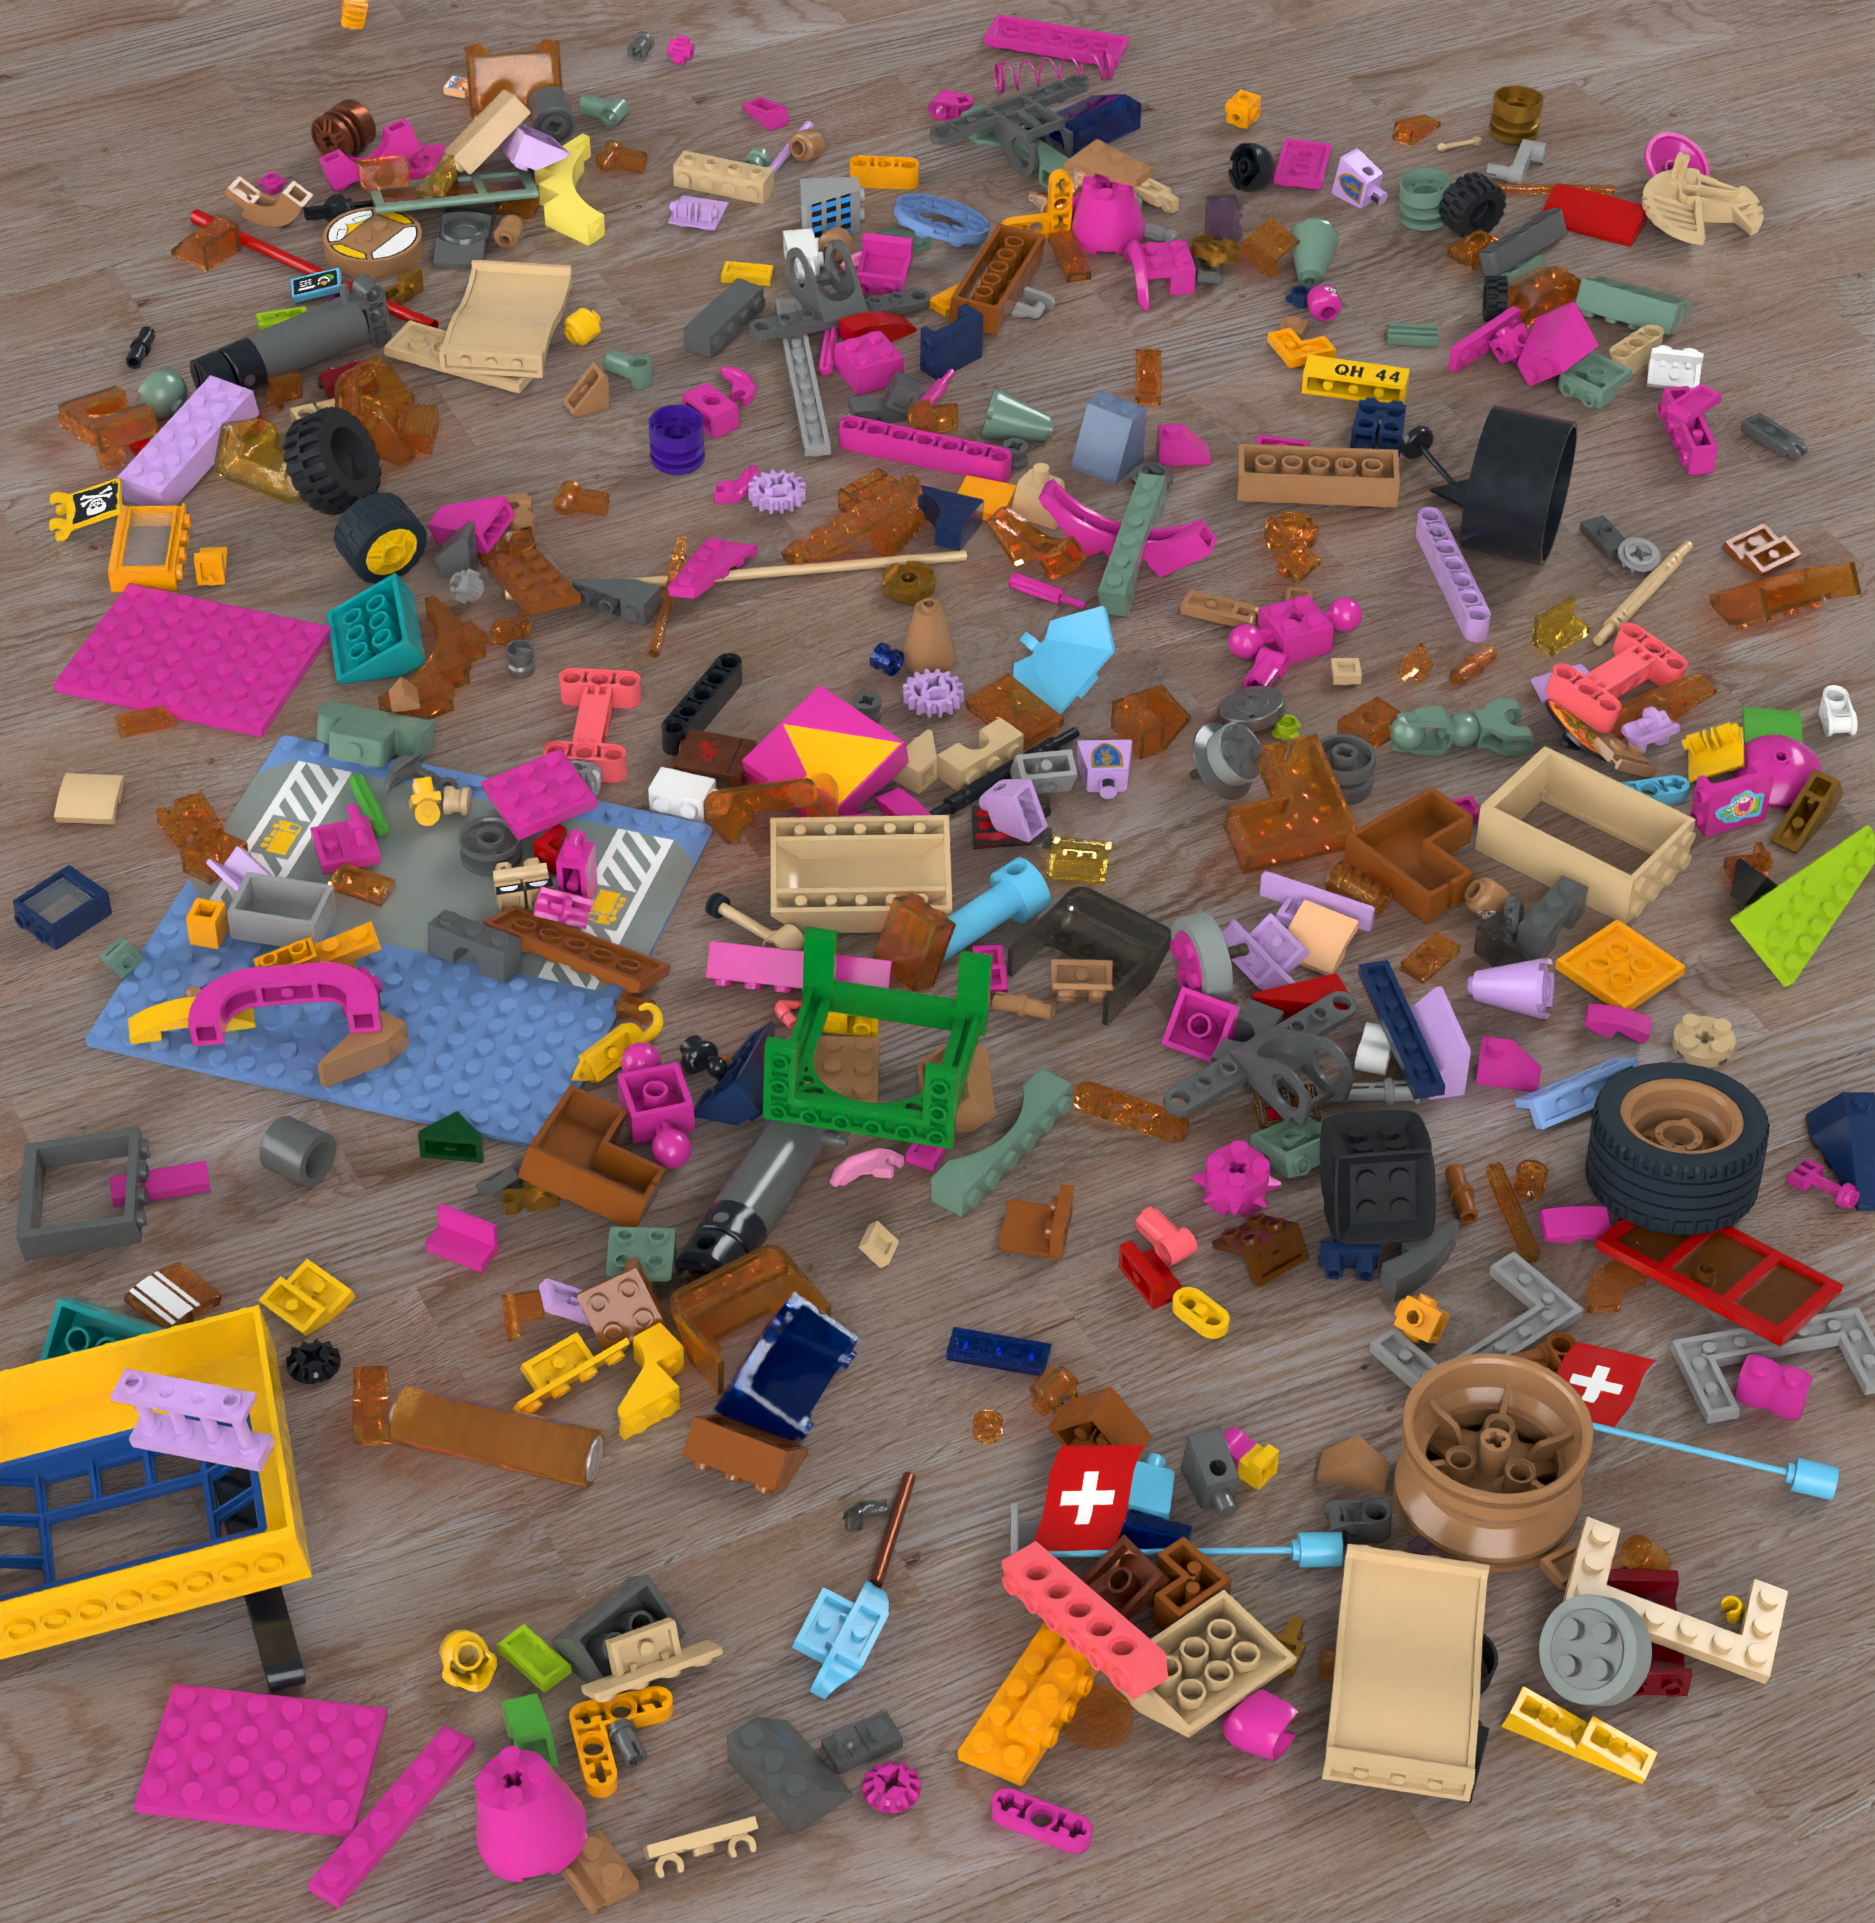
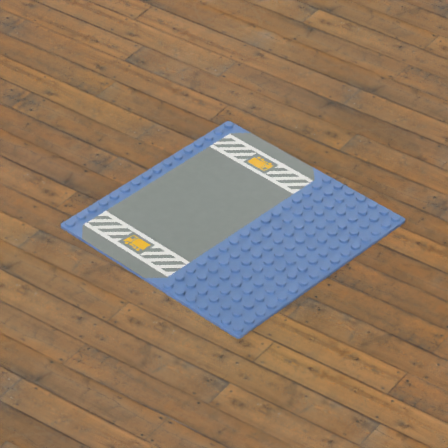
(473, 1042)

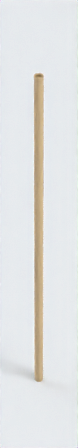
(821, 567)

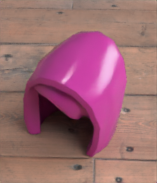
(1259, 1725)

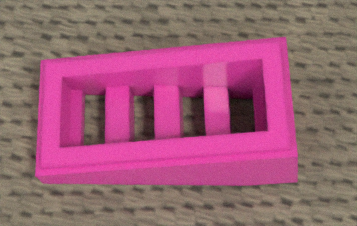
(767, 113)

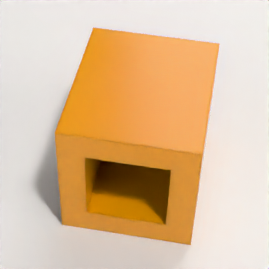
(207, 923)

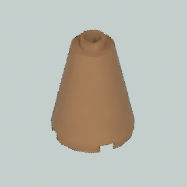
(928, 640)

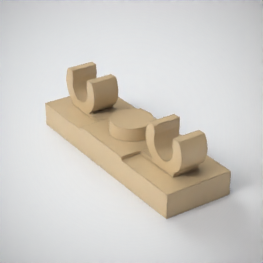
(701, 1843)

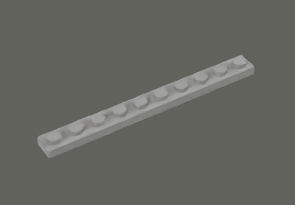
(804, 387)

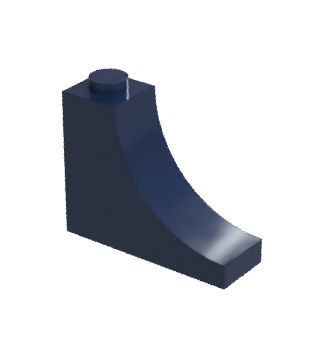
(952, 515)

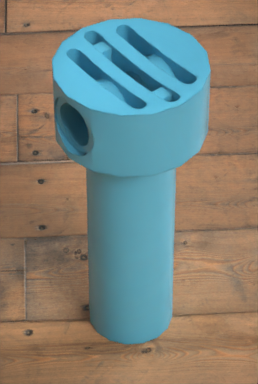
(1014, 893)

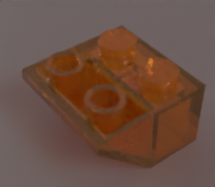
(1148, 719)

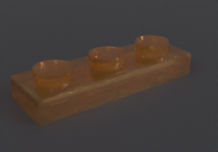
(1069, 256)

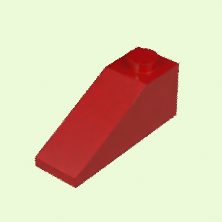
(1300, 995)

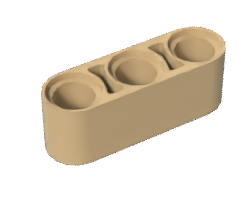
(1636, 348)

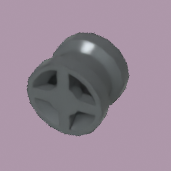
(1019, 449)
(868, 704)

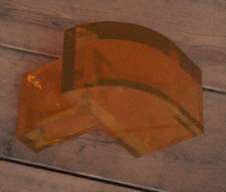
(933, 417)

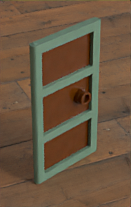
(466, 190)

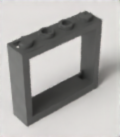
(91, 1234)

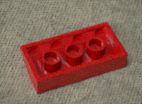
(1598, 214)

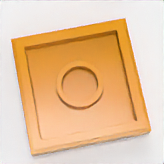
(993, 493)

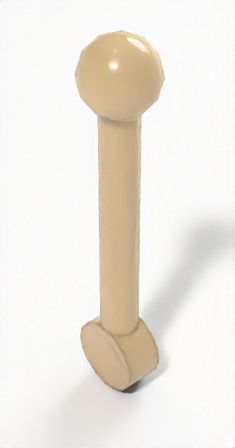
(1441, 147)

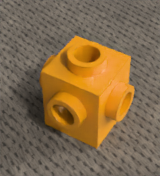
(1243, 109)
(1421, 1318)

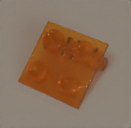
(1267, 246)

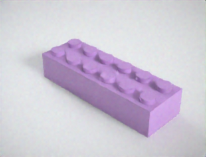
(185, 444)

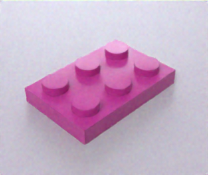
(1303, 164)

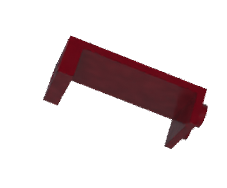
(1667, 1668)

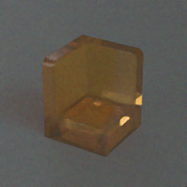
(521, 1308)

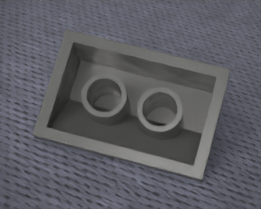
(624, 1609)
(785, 1772)

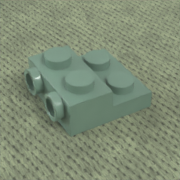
(1594, 380)
(1290, 1147)

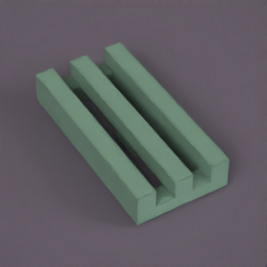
(1412, 334)

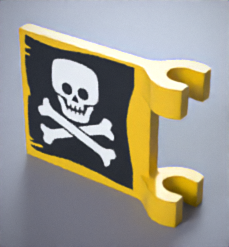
(86, 507)

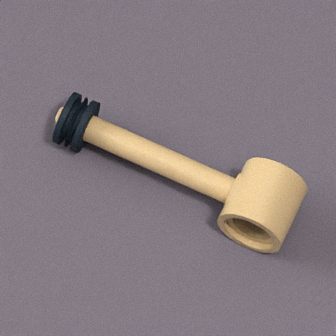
(786, 937)

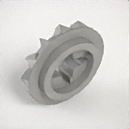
(1644, 549)

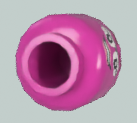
(1324, 302)

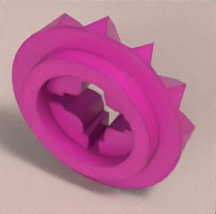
(896, 1799)

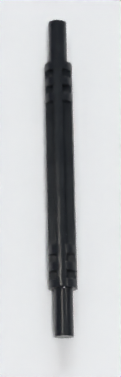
(976, 789)

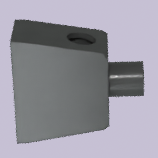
(1211, 1471)

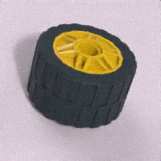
(380, 537)

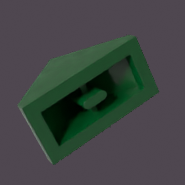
(451, 1140)

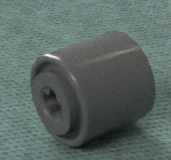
(551, 112)
(297, 1151)

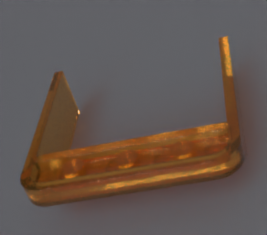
(1785, 593)

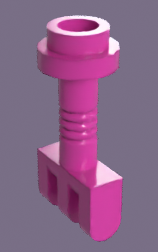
(1811, 1173)

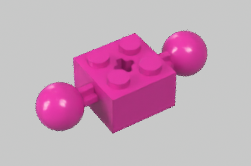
(1295, 628)
(656, 1105)

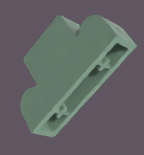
(370, 734)

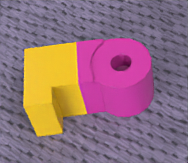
(1251, 1458)

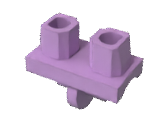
(1651, 728)

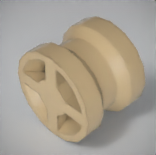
(457, 800)

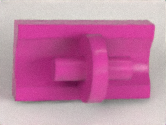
(563, 907)

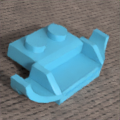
(841, 1635)

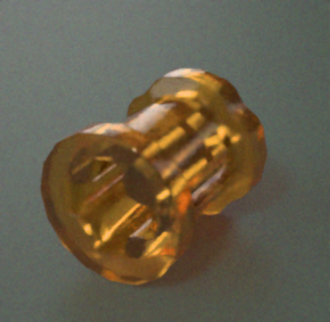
(628, 1006)

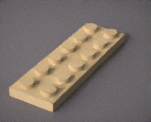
(421, 345)

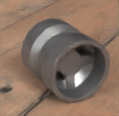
(520, 659)

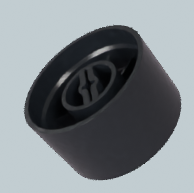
(1518, 485)

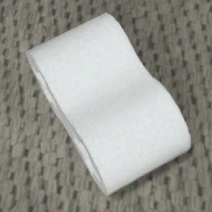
(1373, 1051)

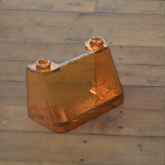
(512, 72)
(376, 398)
(733, 807)

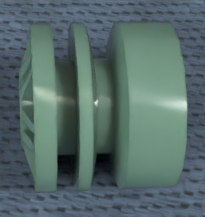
(1421, 198)

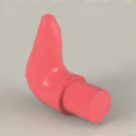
(783, 1011)

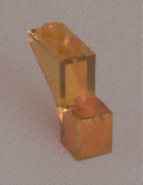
(1025, 542)

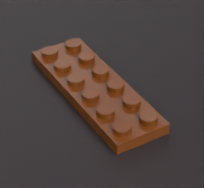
(580, 950)

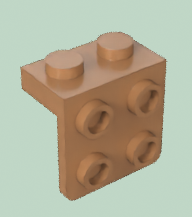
(1081, 979)

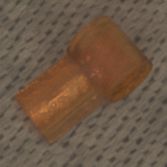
(615, 156)
(573, 498)

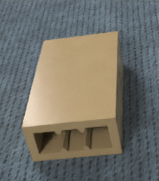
(487, 132)

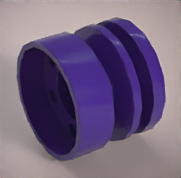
(676, 439)

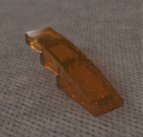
(1674, 698)

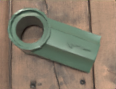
(608, 111)
(636, 368)

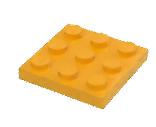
(1620, 966)

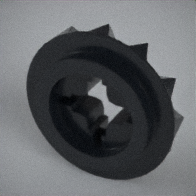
(315, 1371)

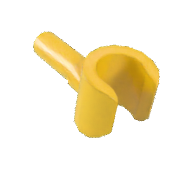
(1736, 1606)

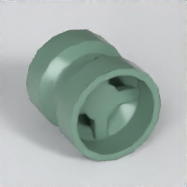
(758, 156)

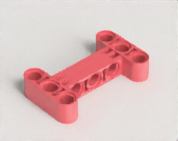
(597, 694)
(1595, 694)

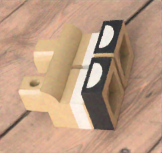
(515, 883)

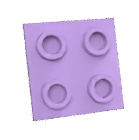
(697, 212)

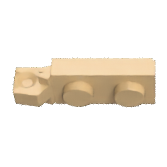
(1158, 195)

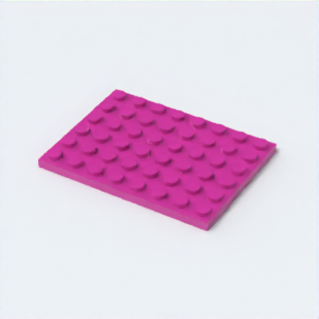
(194, 659)

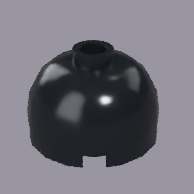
(1251, 167)

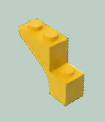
(653, 1392)

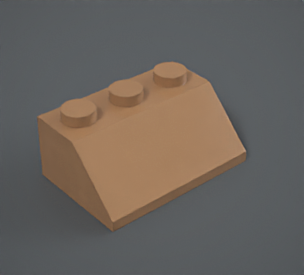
(977, 1098)

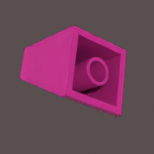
(1555, 344)

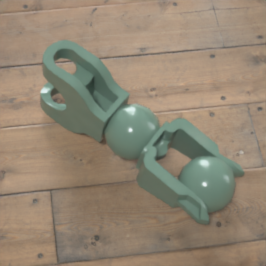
(1485, 728)

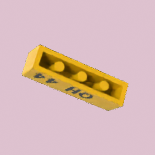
(1354, 379)

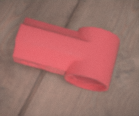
(1168, 1241)

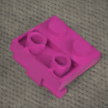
(346, 842)

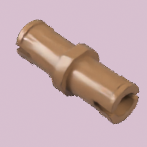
(1024, 1005)

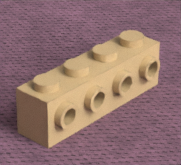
(723, 177)

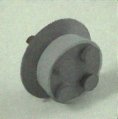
(1226, 758)

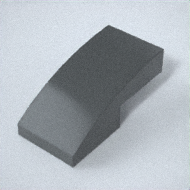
(873, 407)

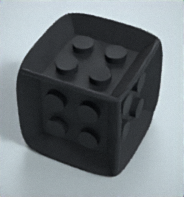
(1377, 1177)

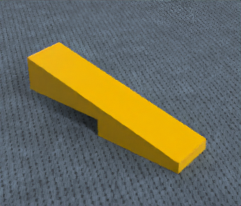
(1591, 1741)

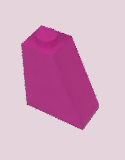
(490, 519)

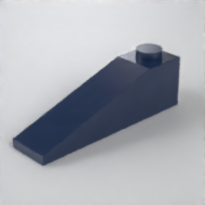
(741, 1088)
(1846, 1137)

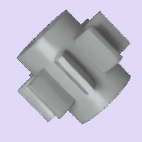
(466, 586)

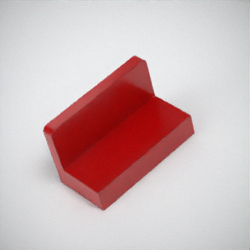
(1148, 1274)

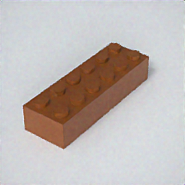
(999, 275)

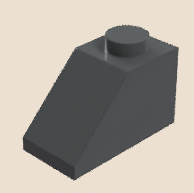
(458, 552)

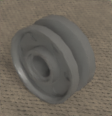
(486, 843)

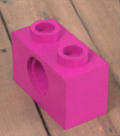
(717, 410)

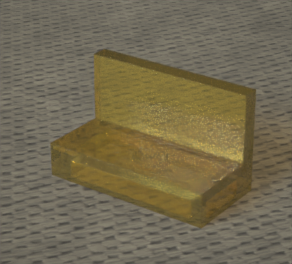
(440, 179)
(1558, 628)

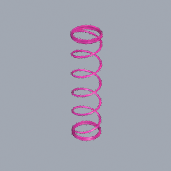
(1104, 72)

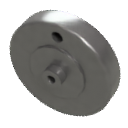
(1254, 707)

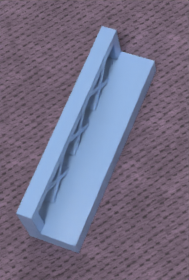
(1572, 1094)

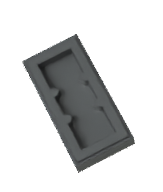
(1206, 273)
(1602, 535)

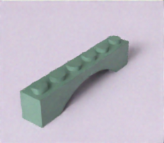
(1048, 157)
(1121, 573)
(967, 1179)

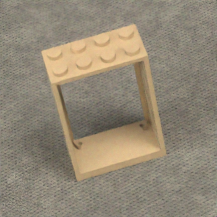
(1601, 803)

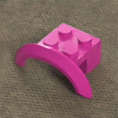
(1159, 261)

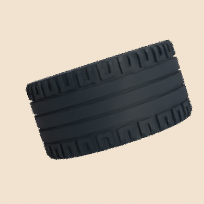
(1677, 1148)

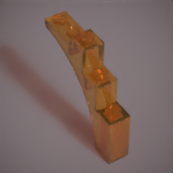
(447, 666)

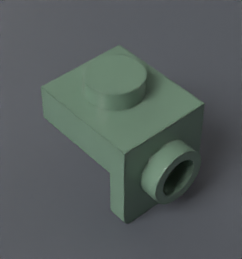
(121, 957)

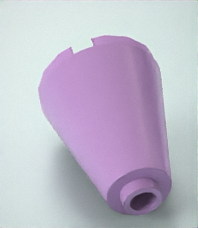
(1516, 987)

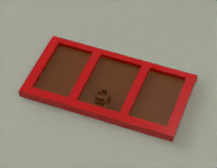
(1727, 1275)

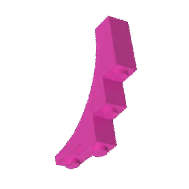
(1165, 548)

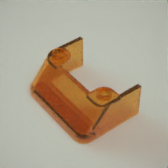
(732, 1299)

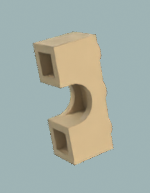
(997, 745)

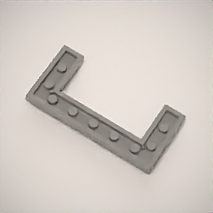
(1549, 1312)
(1704, 1354)

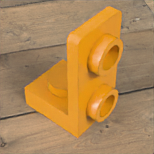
(211, 566)

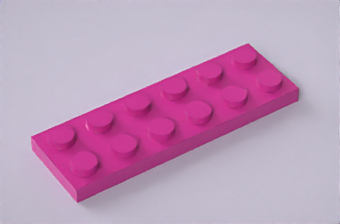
(1054, 40)

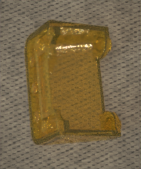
(251, 458)

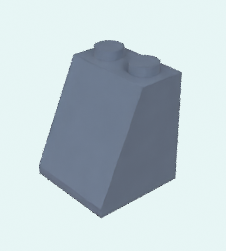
(1110, 438)

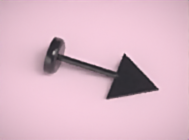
(1416, 444)

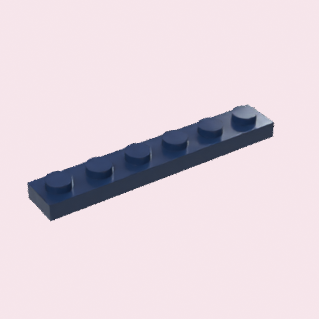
(1401, 1030)

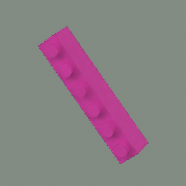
(785, 967)

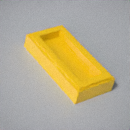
(754, 273)

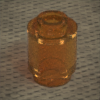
(1644, 1554)

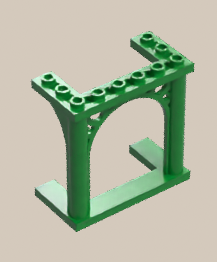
(791, 1061)

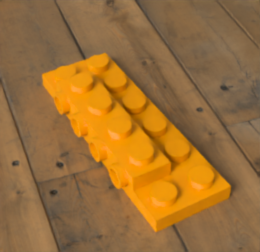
(1029, 1709)

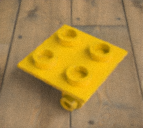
(1714, 753)

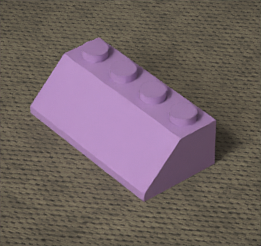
(532, 148)

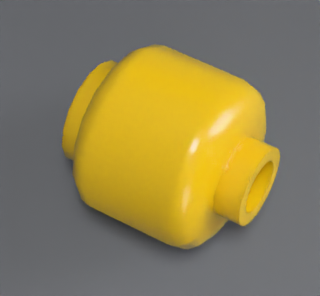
(582, 326)

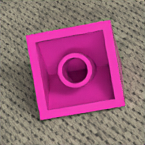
(1200, 1024)

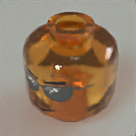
(1052, 1390)

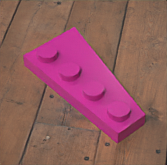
(707, 564)

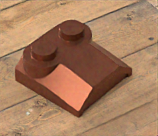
(1126, 1578)

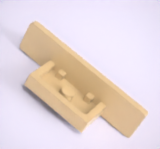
(645, 1656)

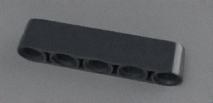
(702, 701)

